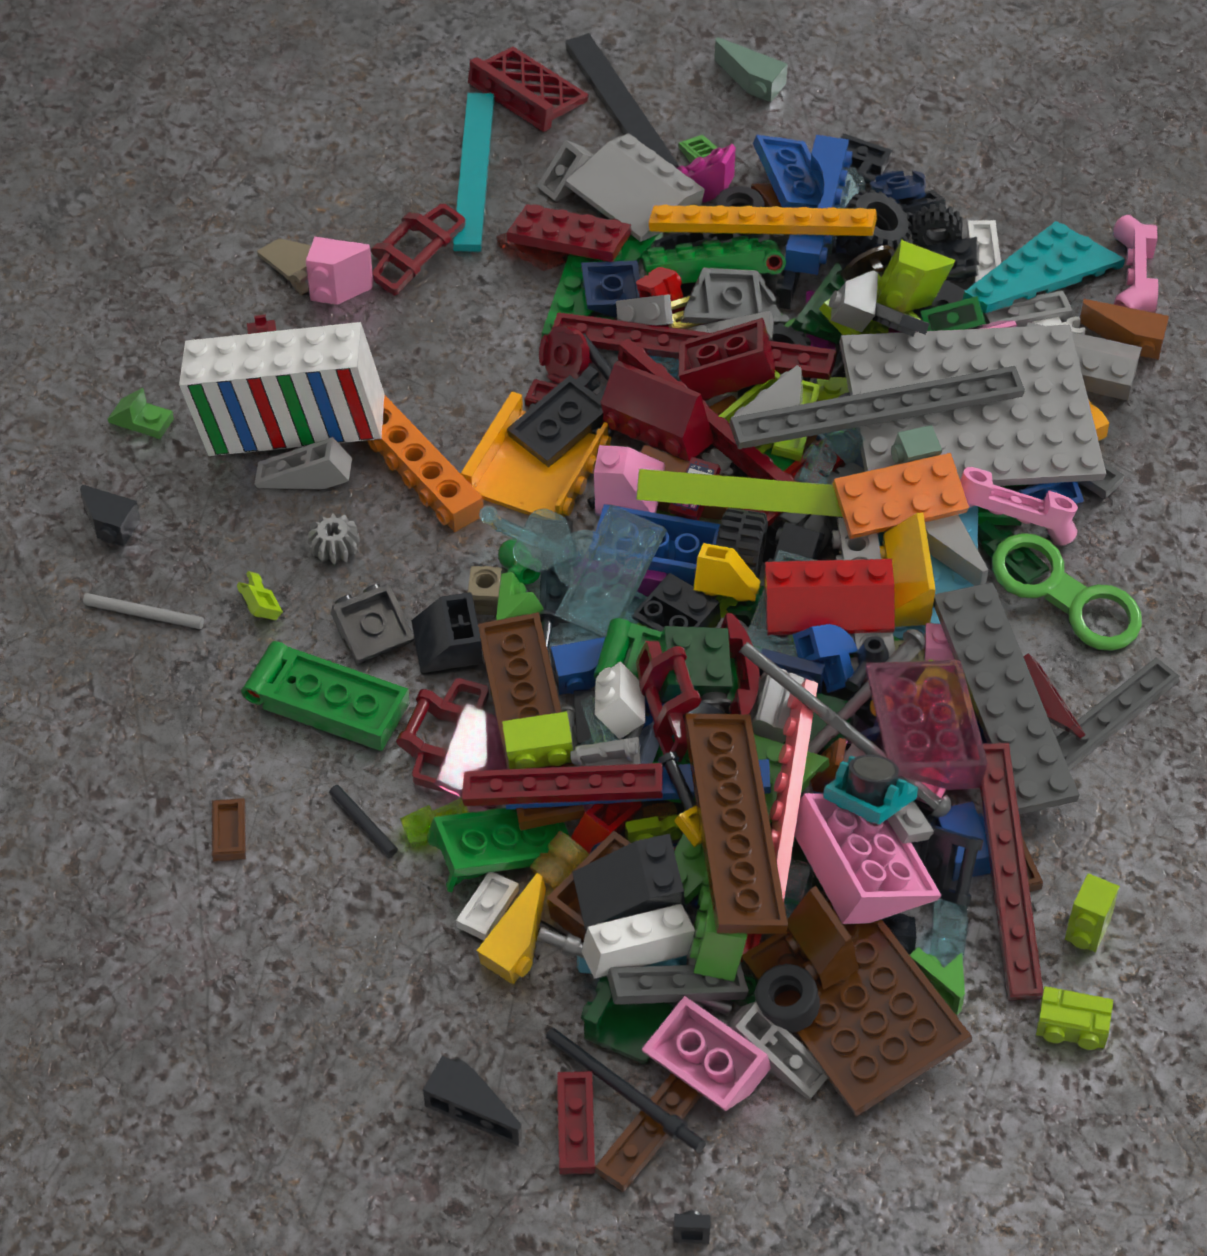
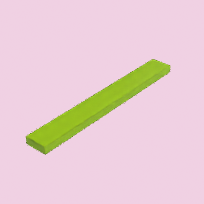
(737, 492)

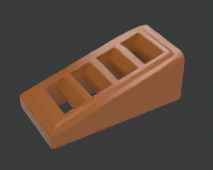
(836, 756)

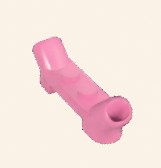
(1141, 244)
(1053, 512)

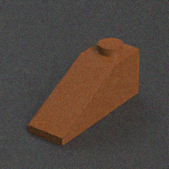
(1126, 325)

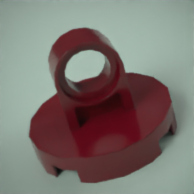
(564, 353)

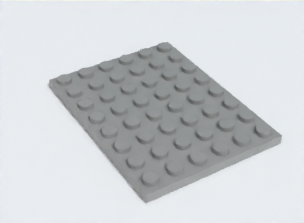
(1019, 440)

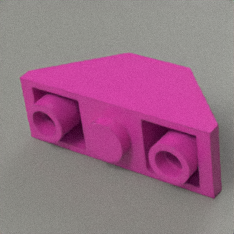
(713, 171)

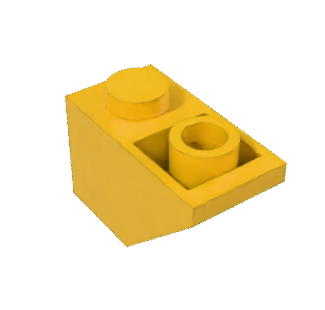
(724, 573)

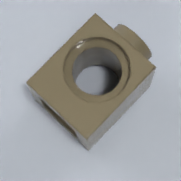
(485, 586)

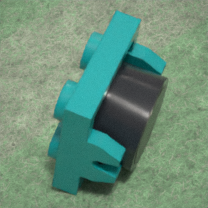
(870, 788)

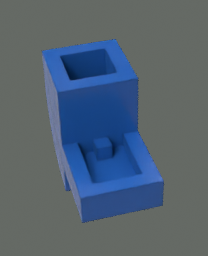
(831, 647)

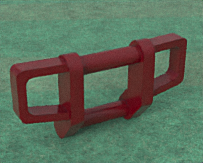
(388, 253)
(441, 709)
(668, 719)

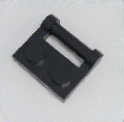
(939, 859)

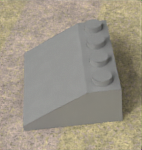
(629, 180)

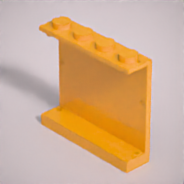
(518, 480)

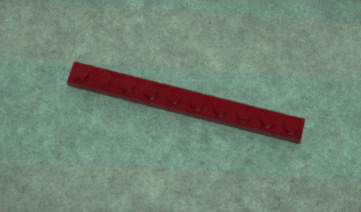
(665, 343)

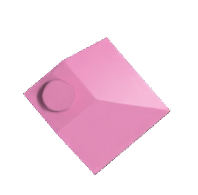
(617, 478)

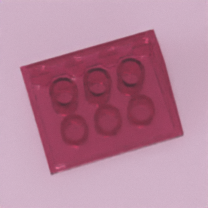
(928, 722)

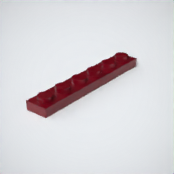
(563, 784)

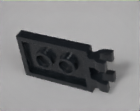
(560, 418)

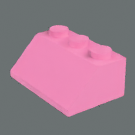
(708, 1055)

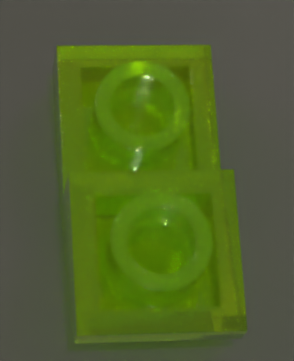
(419, 822)

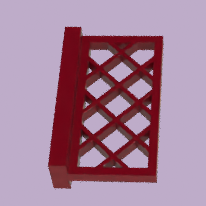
(520, 96)

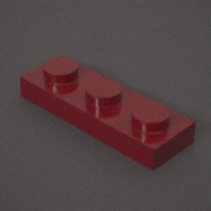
(575, 1123)

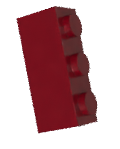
(727, 360)

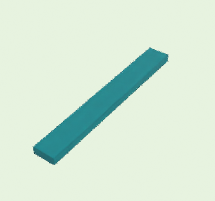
(474, 170)

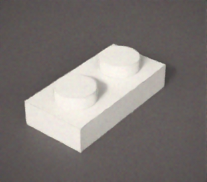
(487, 905)

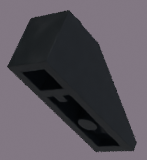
(464, 1096)

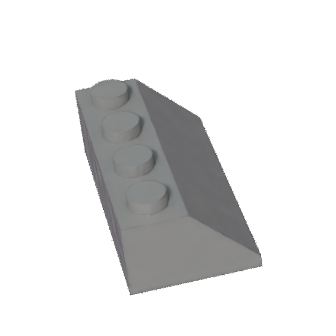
(1106, 364)

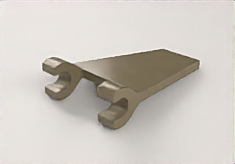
(289, 260)

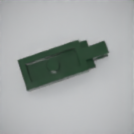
(1020, 562)

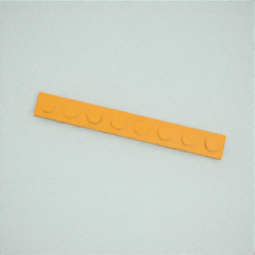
(763, 220)

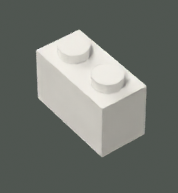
(619, 700)

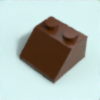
(820, 940)

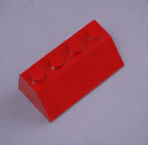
(834, 592)

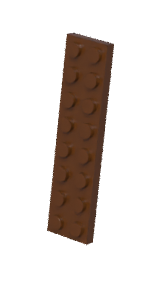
(523, 688)
(734, 825)

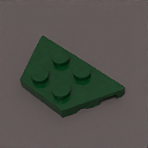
(811, 319)

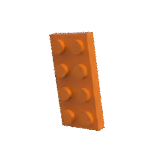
(889, 495)

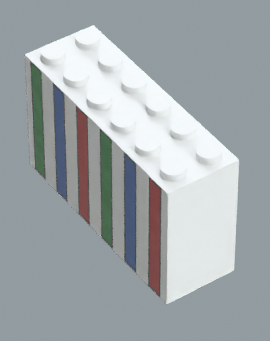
(282, 389)

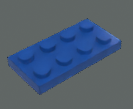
(789, 171)

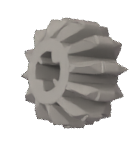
(333, 538)

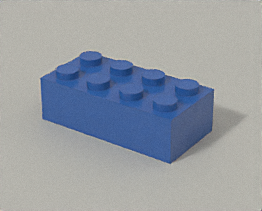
(680, 544)

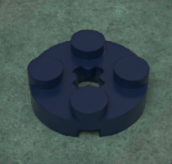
(898, 186)

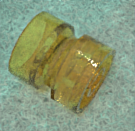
(560, 861)

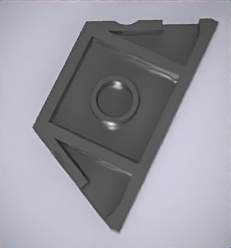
(729, 295)

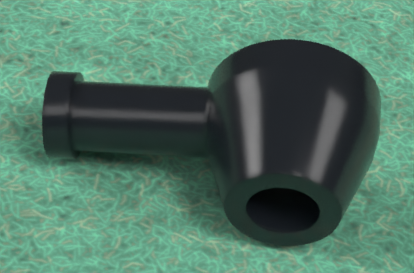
(867, 655)

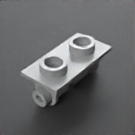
(608, 753)

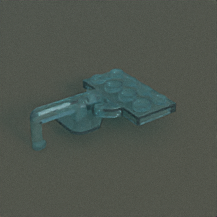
(602, 571)

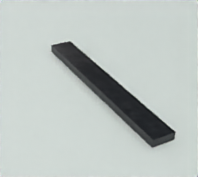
(615, 95)

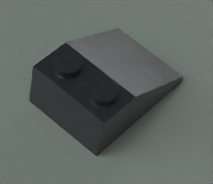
(629, 882)

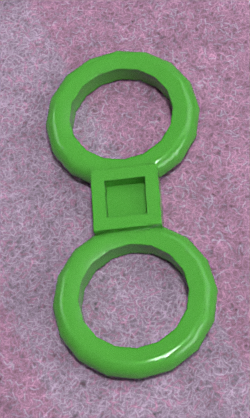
(1066, 592)

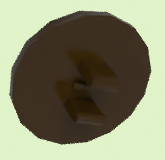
(869, 261)

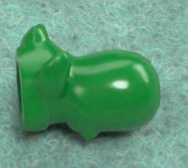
(507, 560)

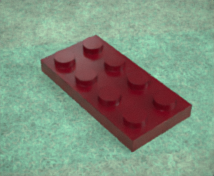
(569, 232)

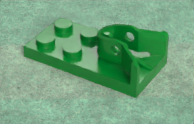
(487, 842)

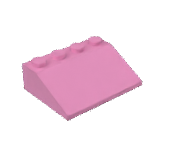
(861, 863)

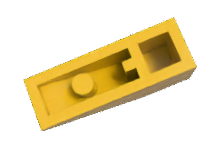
(513, 940)

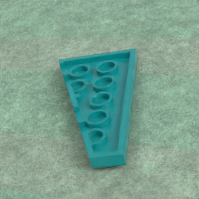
(1046, 263)

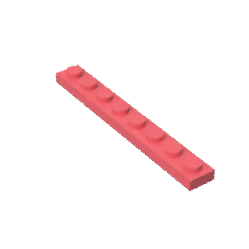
(790, 780)

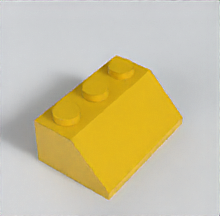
(911, 570)

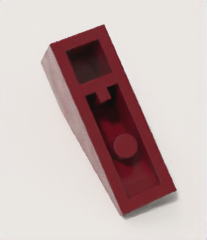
(1054, 705)

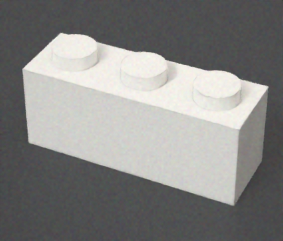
(638, 940)

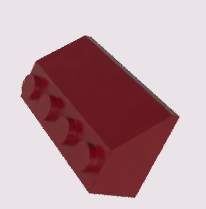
(656, 411)

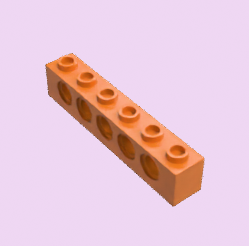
(426, 470)

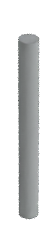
(143, 611)

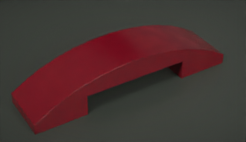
(746, 670)

